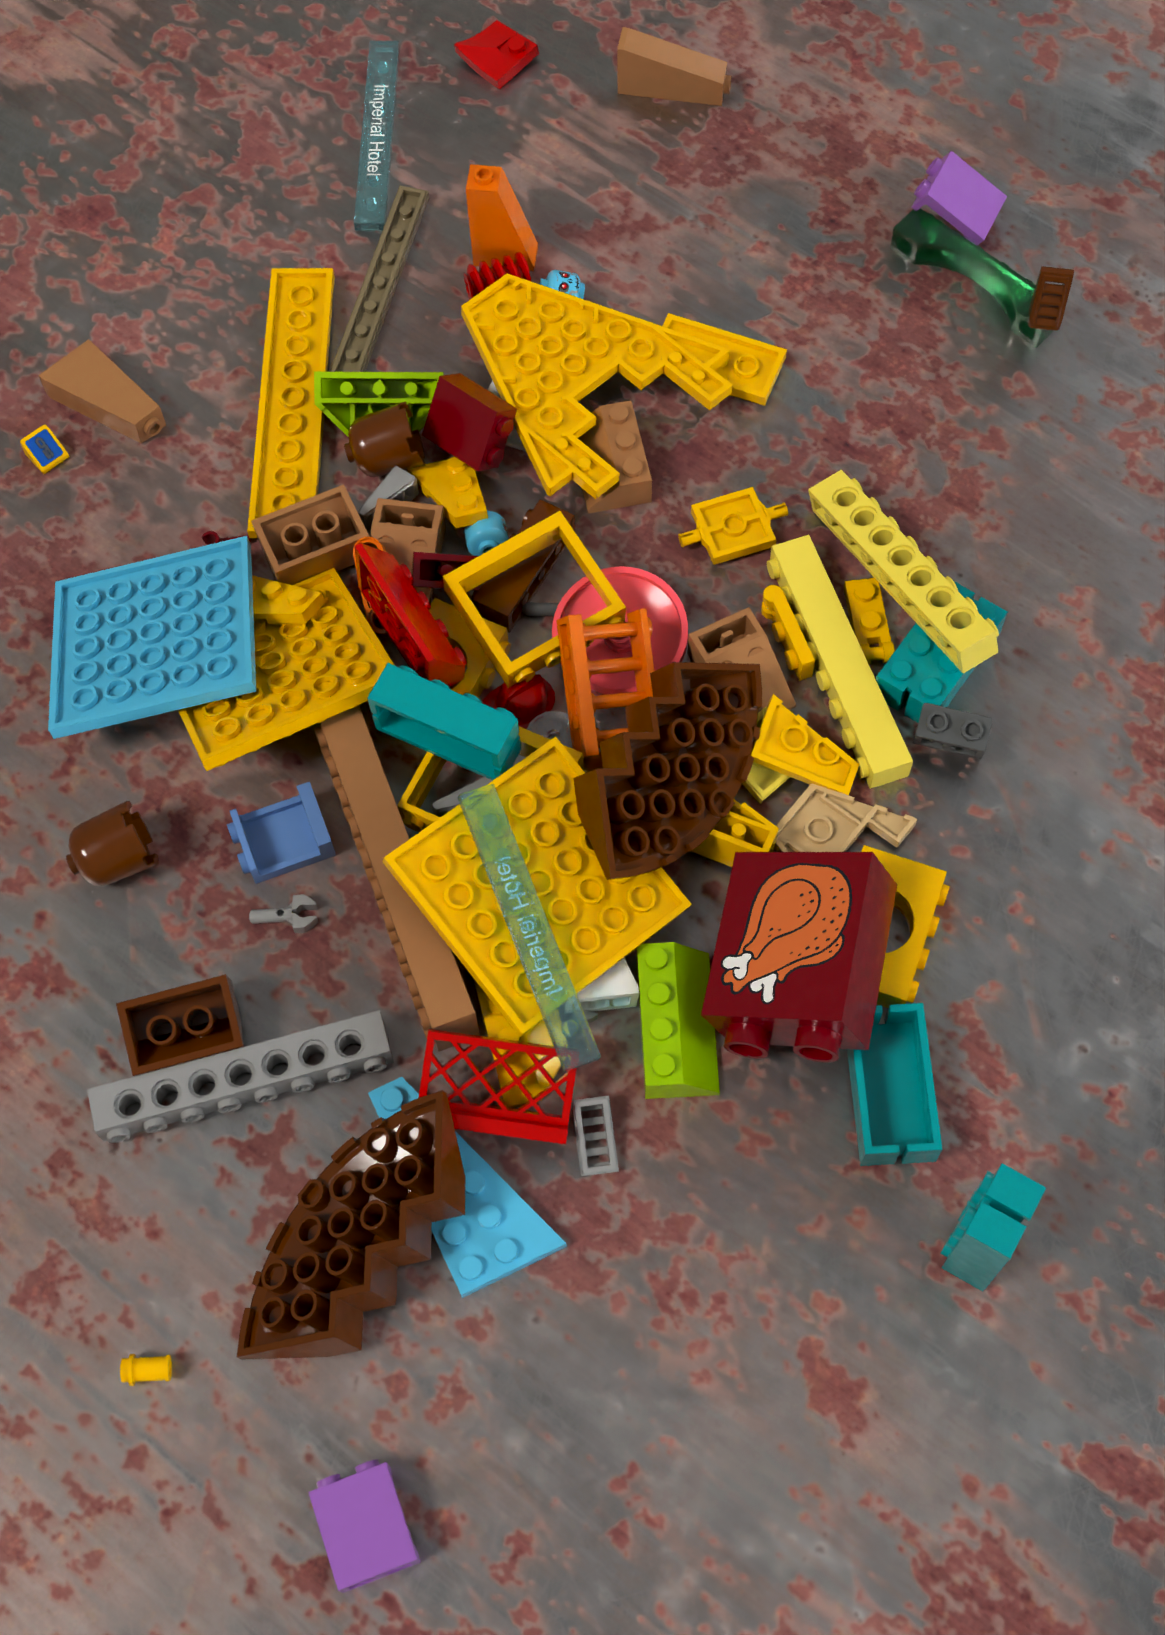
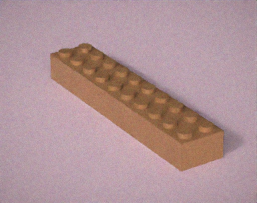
(377, 831)

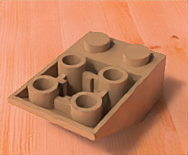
(409, 528)
(741, 641)

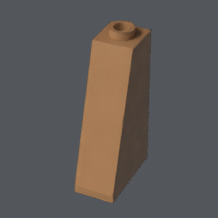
(668, 71)
(103, 392)

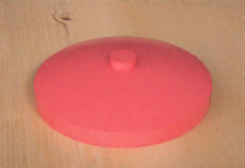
(637, 591)

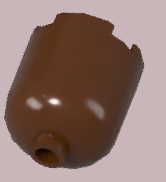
(385, 441)
(111, 846)

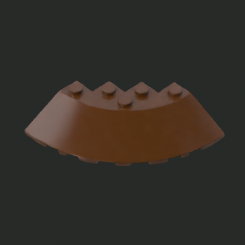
(673, 768)
(353, 1233)

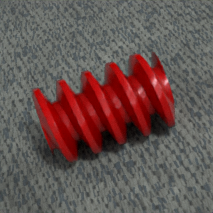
(479, 280)

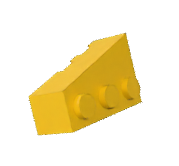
(738, 832)

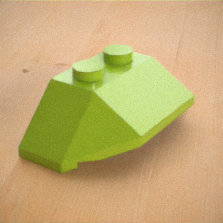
(355, 394)

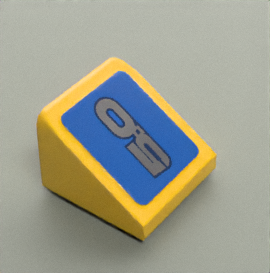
(44, 449)

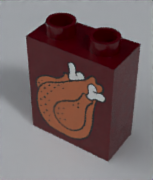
(800, 953)

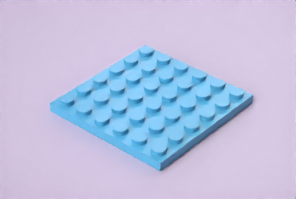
(152, 637)

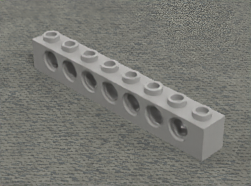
(112, 1099)

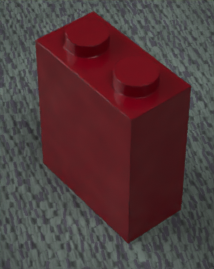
(469, 422)

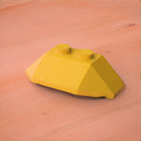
(498, 1027)

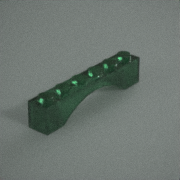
(930, 242)

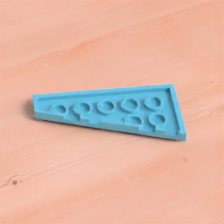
(498, 1226)

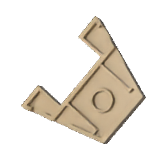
(833, 821)

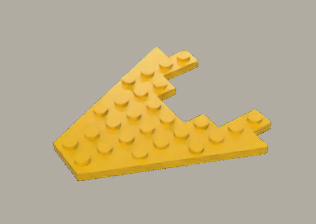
(557, 349)

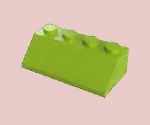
(675, 1037)

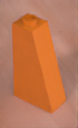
(496, 218)

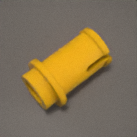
(145, 1369)

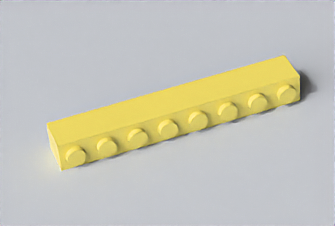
(840, 663)

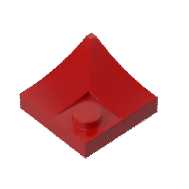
(497, 53)

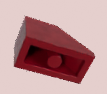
(431, 567)

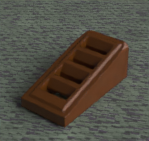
(1050, 299)

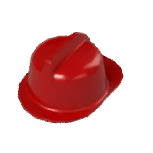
(523, 699)

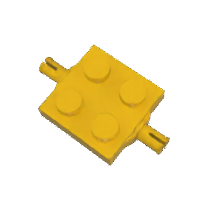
(733, 525)

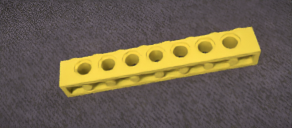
(904, 571)

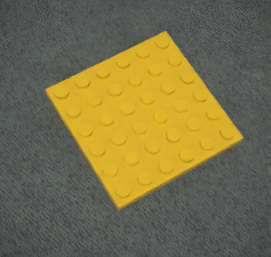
(300, 678)
(589, 916)

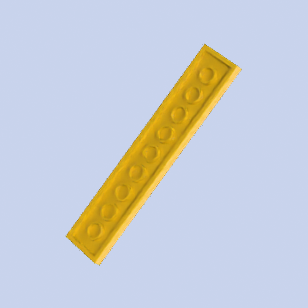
(288, 420)

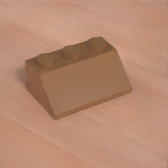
(620, 445)
(310, 536)

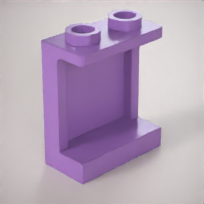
(960, 196)
(363, 1526)

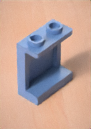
(281, 836)

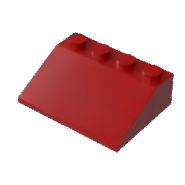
(407, 616)

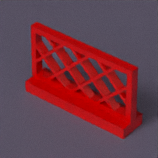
(496, 1119)

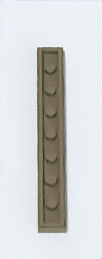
(381, 281)

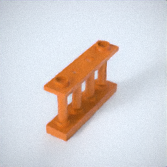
(579, 669)

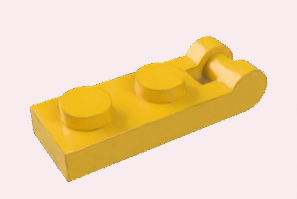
(868, 618)
(786, 630)

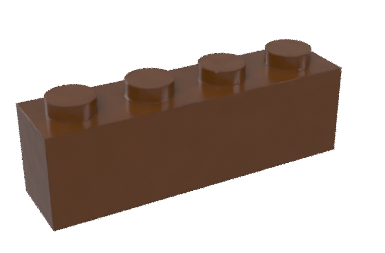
(503, 595)

